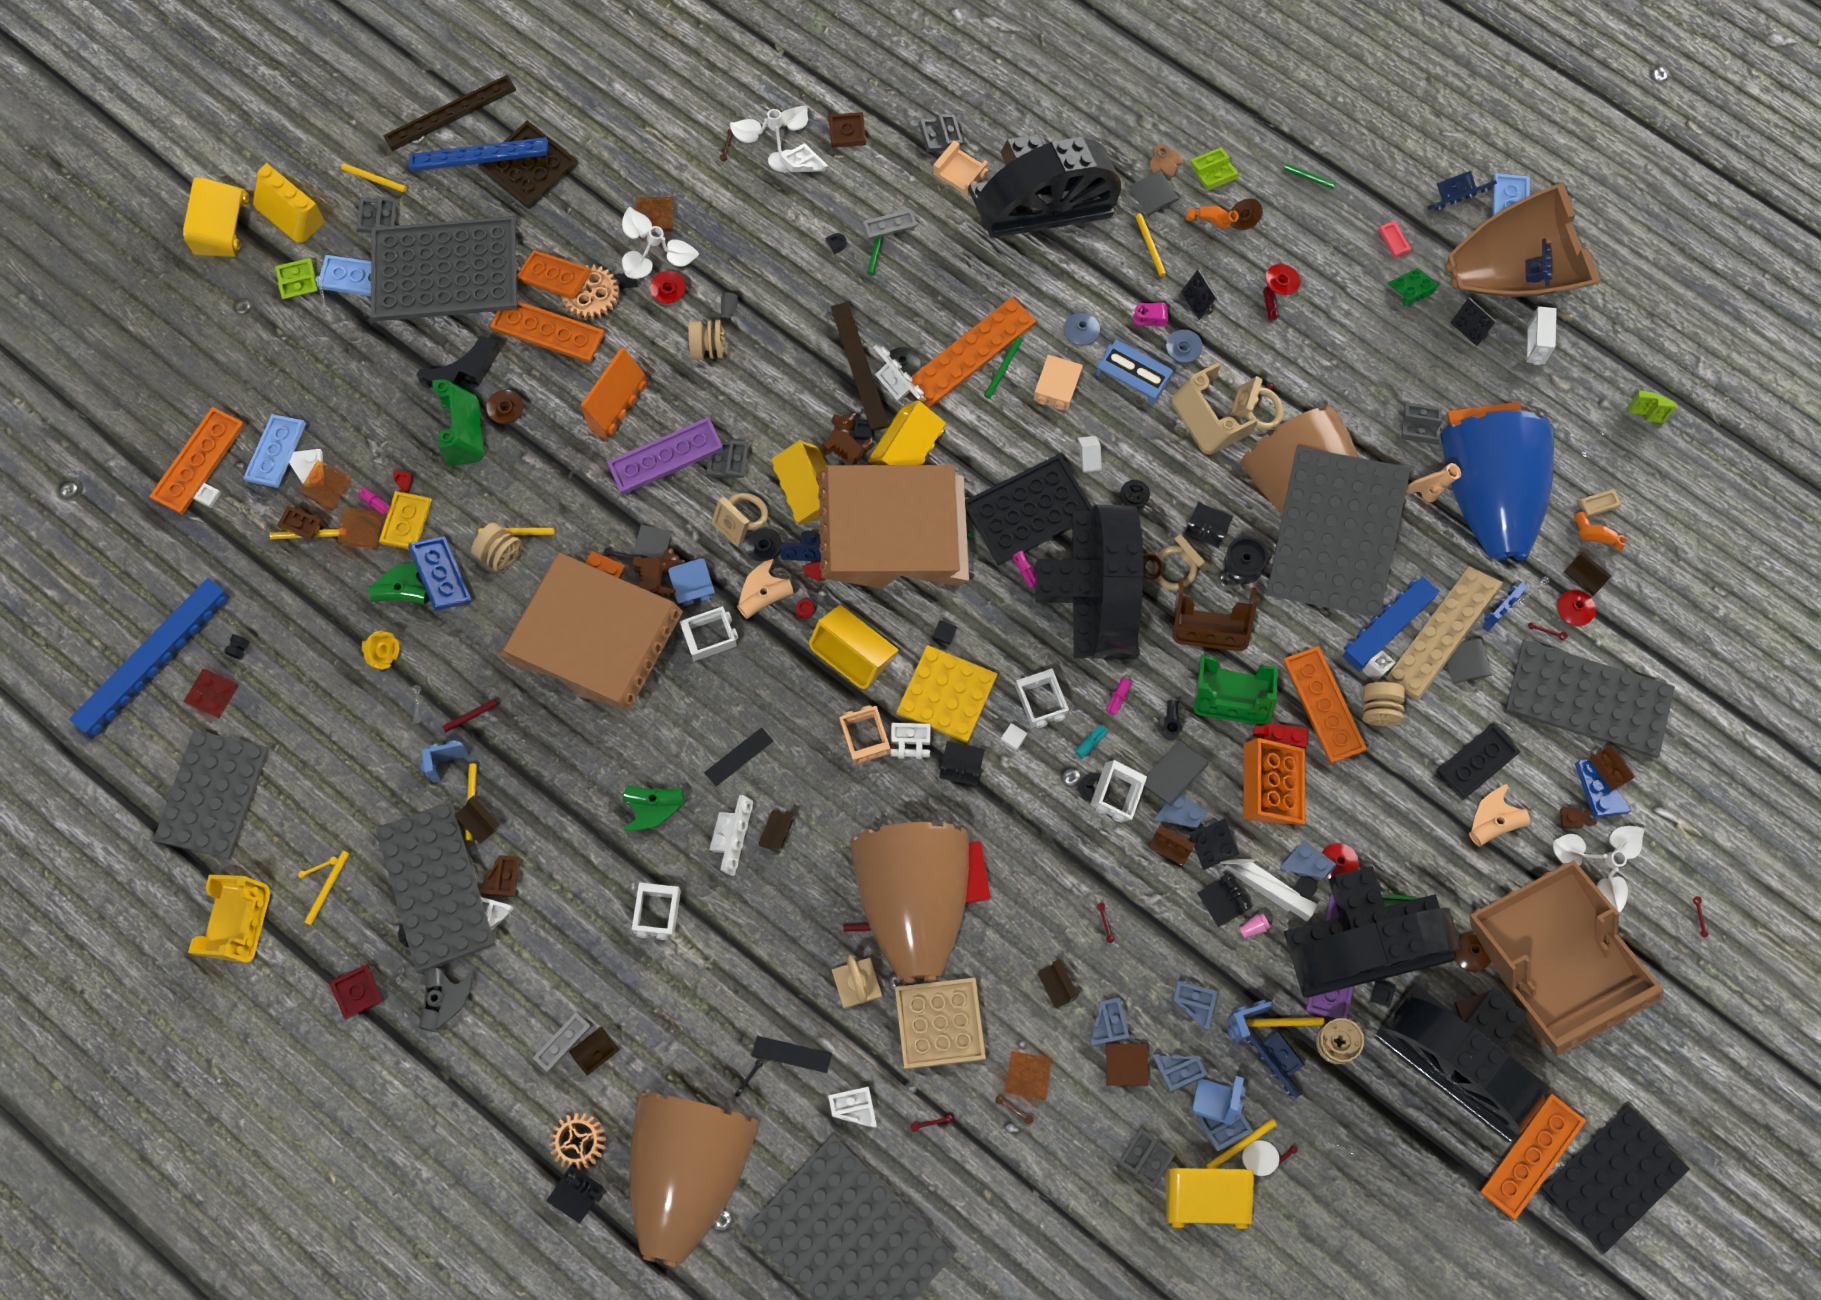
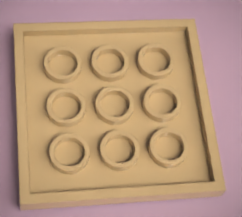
(940, 1023)

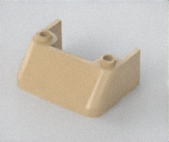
(1200, 419)

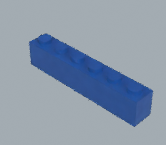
(1390, 624)

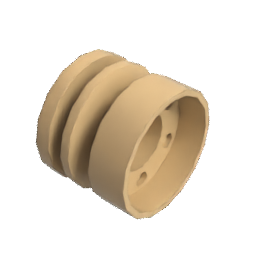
(706, 339)
(496, 547)
(1383, 704)
(1348, 1033)

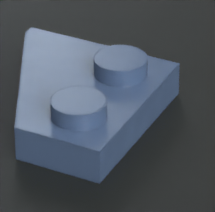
(1182, 813)
(1308, 862)
(1196, 1002)
(1109, 1023)
(1179, 1070)
(1222, 1134)

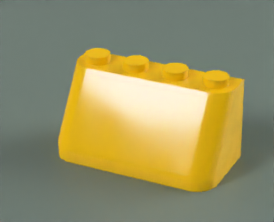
(286, 205)
(908, 436)
(798, 477)
(851, 647)

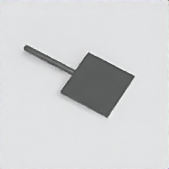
(652, 542)

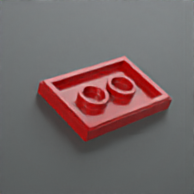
(977, 878)

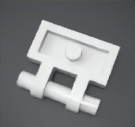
(910, 734)

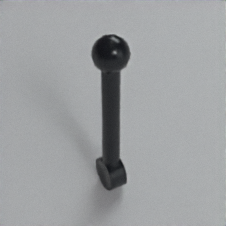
(607, 551)
(759, 1063)

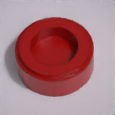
(805, 608)

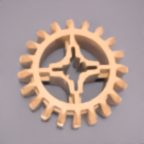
(586, 1138)

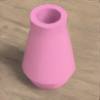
(1256, 925)

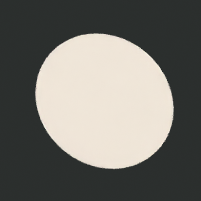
(1238, 861)
(1261, 1158)

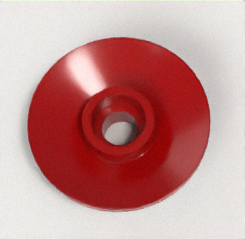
(1285, 274)
(664, 281)
(1571, 613)
(1344, 852)

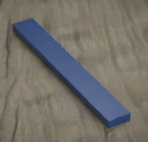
(478, 154)

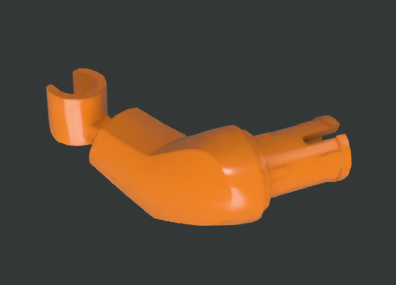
(1213, 214)
(1598, 533)

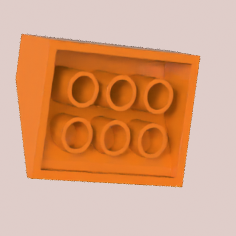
(613, 394)
(1273, 782)

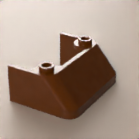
(1213, 629)

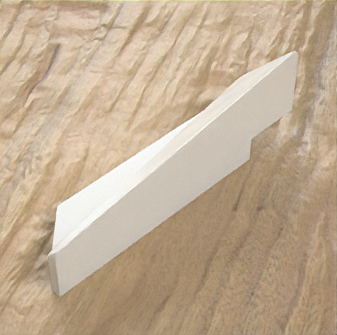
(1273, 889)

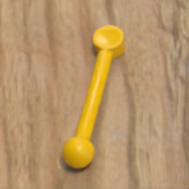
(302, 874)

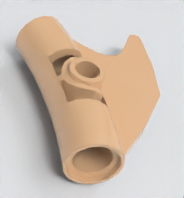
(1436, 482)
(762, 590)
(1496, 817)

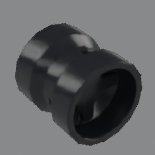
(236, 647)

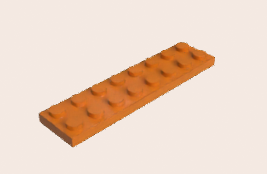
(972, 351)

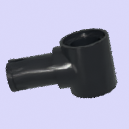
(1171, 720)

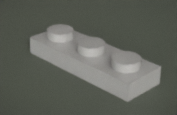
(889, 224)
(561, 1042)

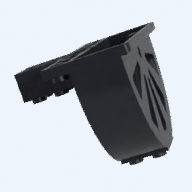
(1046, 170)
(1100, 581)
(1370, 938)
(1473, 1051)

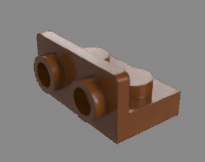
(300, 523)
(1612, 767)
(1171, 845)

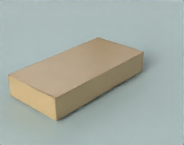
(1600, 503)

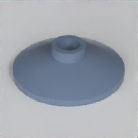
(1080, 335)
(1187, 340)

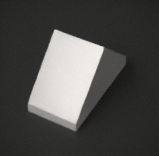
(1090, 453)
(1379, 666)

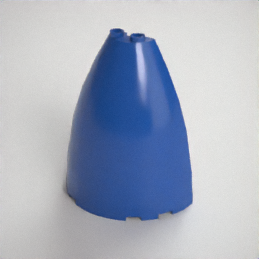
(1503, 478)

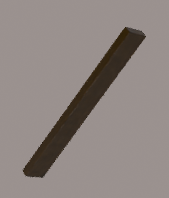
(449, 113)
(859, 367)

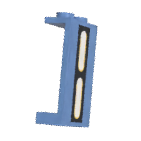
(1135, 370)

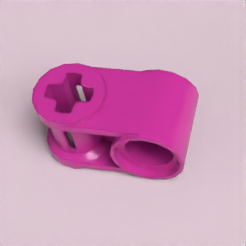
(1152, 314)

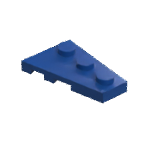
(1504, 605)
(1600, 797)

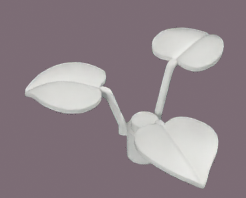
(748, 130)
(635, 264)
(1627, 845)

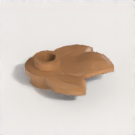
(1166, 162)

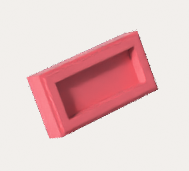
(1394, 239)

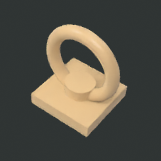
(1246, 400)
(733, 522)
(1190, 556)
(856, 982)

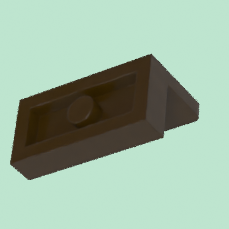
(1587, 574)
(477, 820)
(776, 830)
(1057, 984)
(594, 1051)

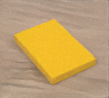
(405, 520)

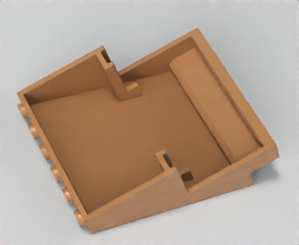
(892, 524)
(592, 632)
(1564, 958)

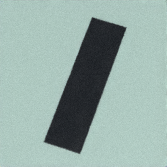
(738, 756)
(792, 1054)

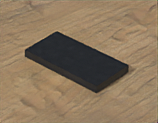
(1478, 761)

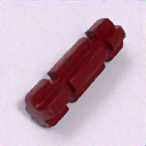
(1270, 303)

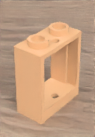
(871, 752)

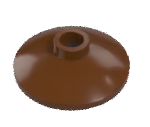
(1249, 214)
(502, 400)
(1466, 958)

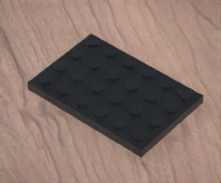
(1027, 509)
(1615, 1179)

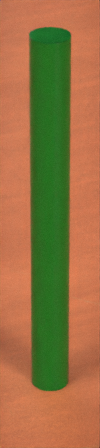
(1002, 369)

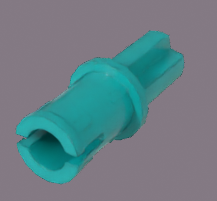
(1091, 741)

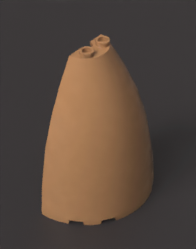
(1495, 253)
(1273, 456)
(913, 893)
(683, 1171)

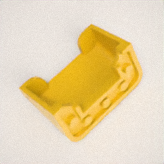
(213, 217)
(234, 919)
(1209, 1196)

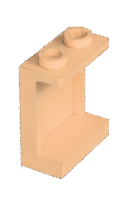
(959, 168)
(1057, 382)

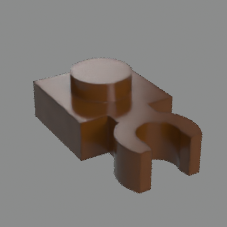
(1574, 818)

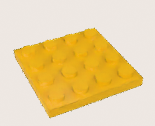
(947, 693)

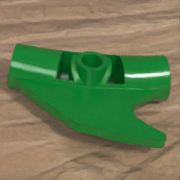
(399, 585)
(650, 813)

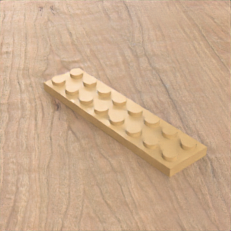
(1444, 632)

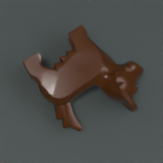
(843, 443)
(652, 571)

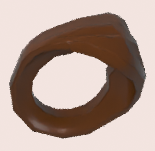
(1146, 557)

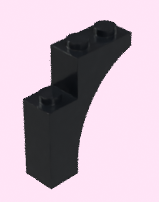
(470, 367)

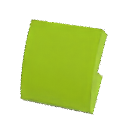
(1214, 169)
(296, 278)
(1654, 406)

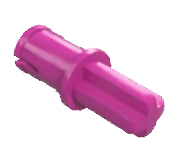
(373, 501)
(1025, 568)
(1118, 696)

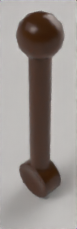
(723, 157)
(1028, 1119)

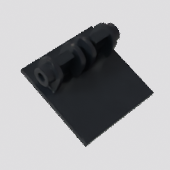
(1199, 295)
(1473, 322)
(1208, 525)
(961, 763)
(1213, 844)
(1224, 900)
(575, 1194)

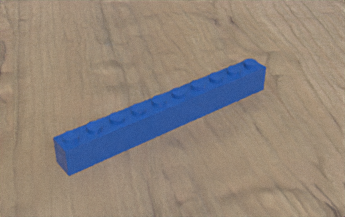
(149, 658)

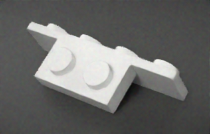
(894, 379)
(730, 834)

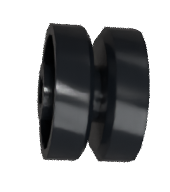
(1245, 560)

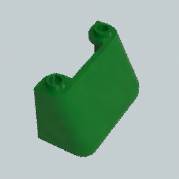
(465, 440)
(1235, 694)

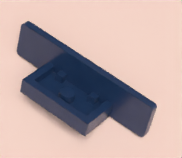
(1457, 187)
(1540, 268)
(805, 550)
(1280, 1057)

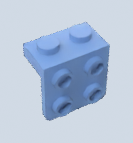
(691, 582)
(435, 754)
(1237, 1026)
(1219, 1101)

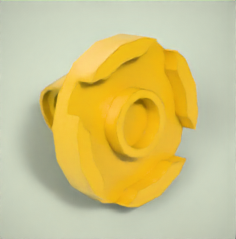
(380, 649)

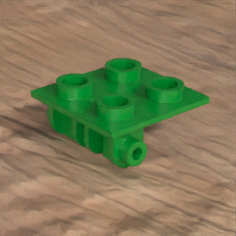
(1414, 286)

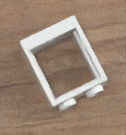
(1541, 335)
(703, 619)
(1035, 681)
(1127, 774)
(659, 891)

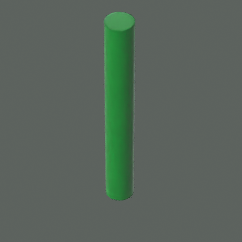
(1310, 176)
(874, 256)

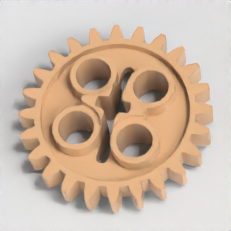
(595, 305)

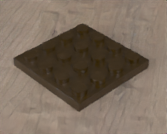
(532, 176)

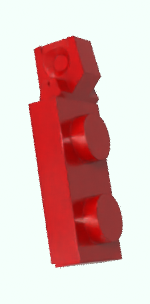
(1282, 734)

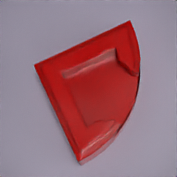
(403, 480)
(813, 571)

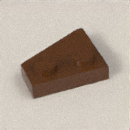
(502, 878)

